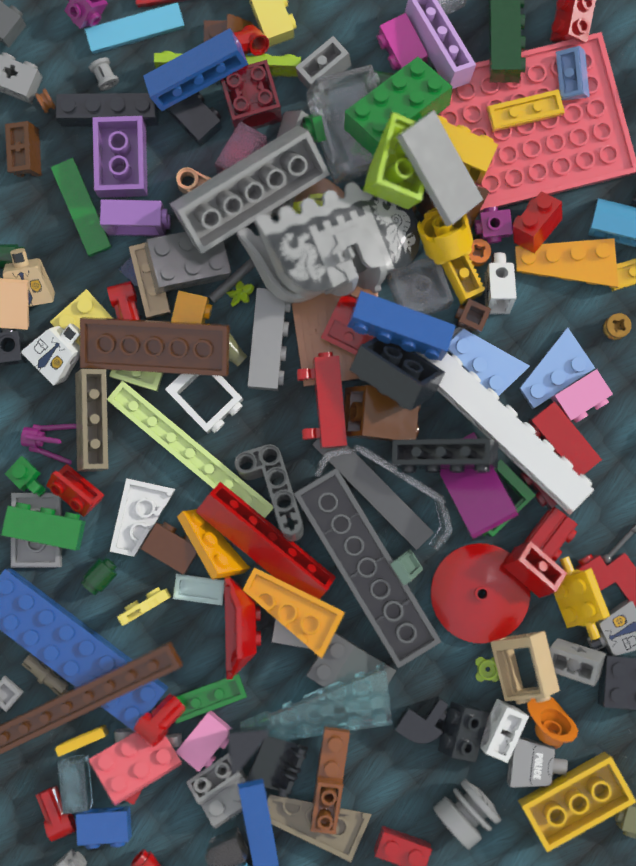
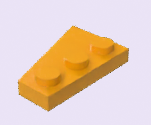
(212, 547)

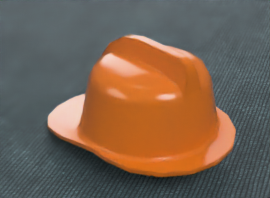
(552, 722)

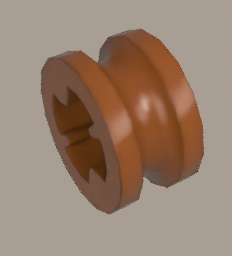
(45, 100)

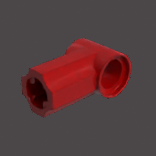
(248, 35)
(124, 300)
(155, 725)
(55, 823)

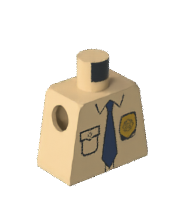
(39, 284)

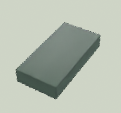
(406, 566)

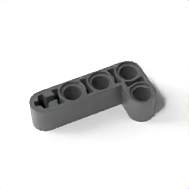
(277, 492)

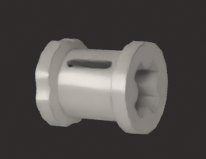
(103, 73)

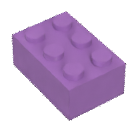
(120, 156)

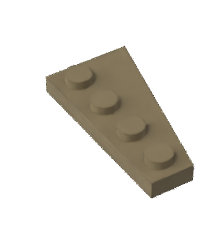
(296, 817)

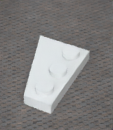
(137, 515)

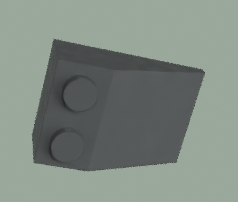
(343, 661)

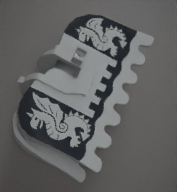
(332, 245)

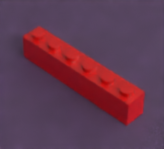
(264, 542)

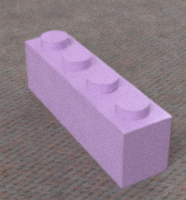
(441, 41)

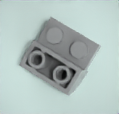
(218, 791)

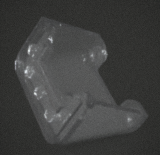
(331, 98)

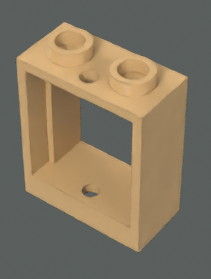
(509, 673)

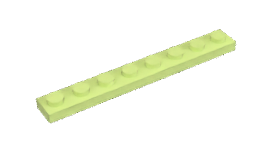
(183, 446)

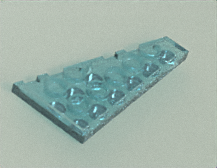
(347, 705)

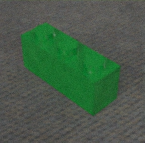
(43, 526)

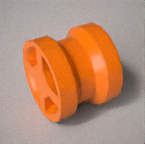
(476, 254)

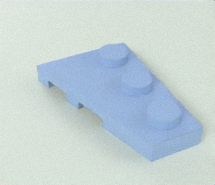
(488, 362)
(557, 370)

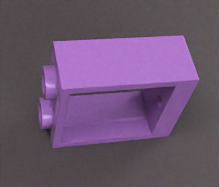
(134, 218)

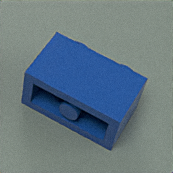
(104, 827)

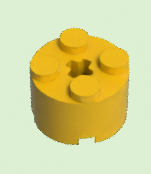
(442, 241)

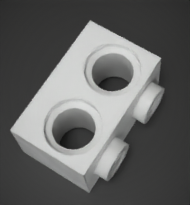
(503, 730)

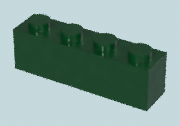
(506, 40)

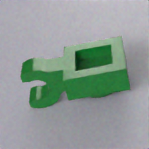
(24, 476)

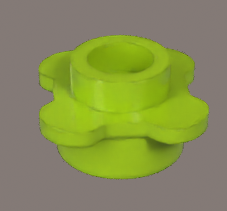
(482, 674)

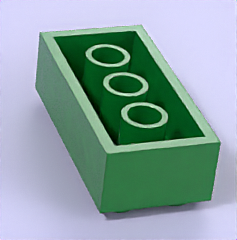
(409, 92)

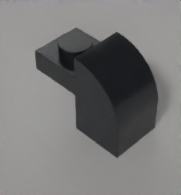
(420, 728)

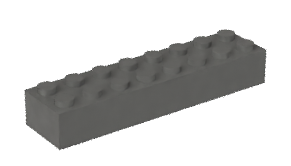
(367, 568)

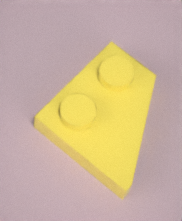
(135, 609)

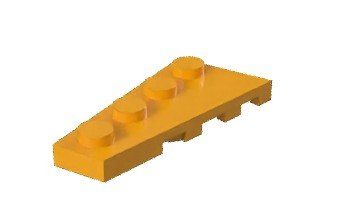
(577, 261)

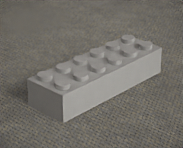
(250, 188)

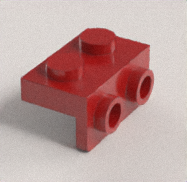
(572, 20)
(74, 490)

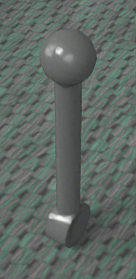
(607, 557)

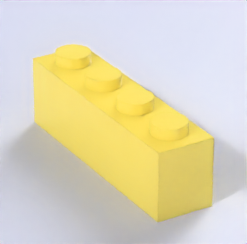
(274, 20)

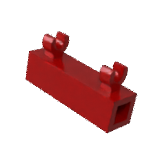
(329, 401)

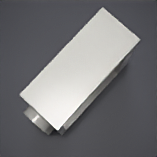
(216, 422)

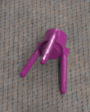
(34, 438)

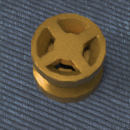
(612, 329)

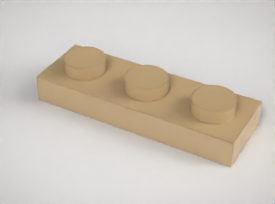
(153, 303)

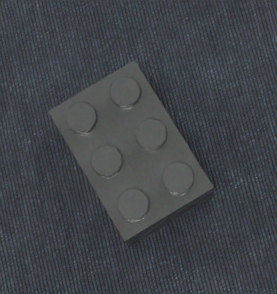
(180, 265)

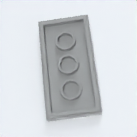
(440, 168)

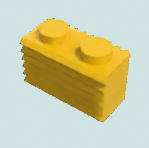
(463, 278)

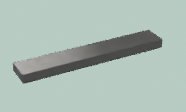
(380, 496)

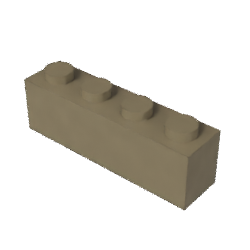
(91, 420)

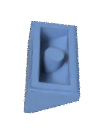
(572, 73)

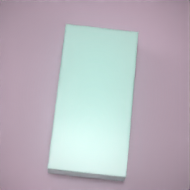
(199, 589)

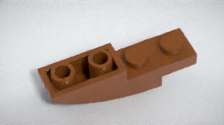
(329, 780)

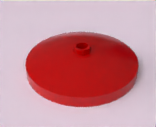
(456, 598)

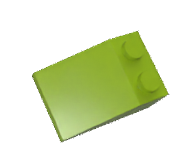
(391, 172)

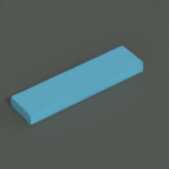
(134, 28)

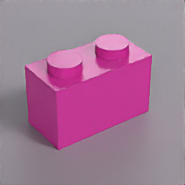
(401, 42)

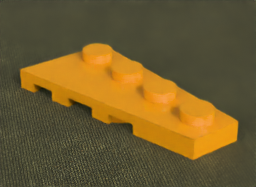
(299, 612)

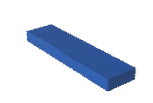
(258, 823)

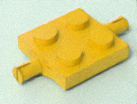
(580, 599)

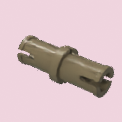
(45, 675)

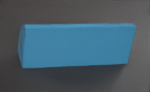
(614, 221)

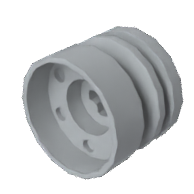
(467, 814)

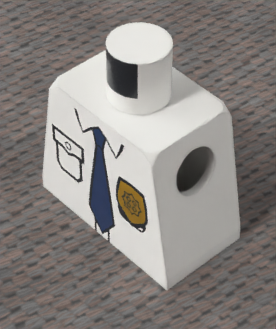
(500, 285)
(55, 352)

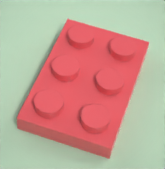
(133, 765)

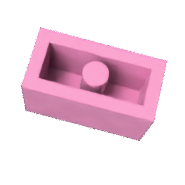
(583, 395)
(204, 741)

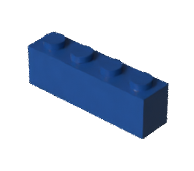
(195, 70)
(401, 326)

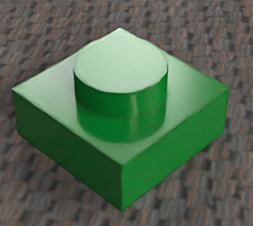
(314, 125)

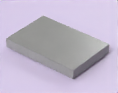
(30, 553)

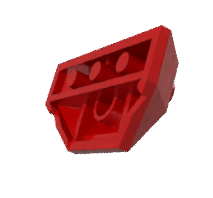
(240, 627)

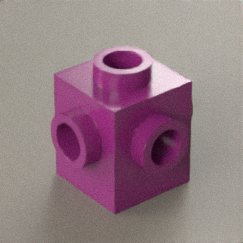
(85, 12)
(499, 218)

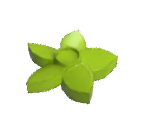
(241, 293)

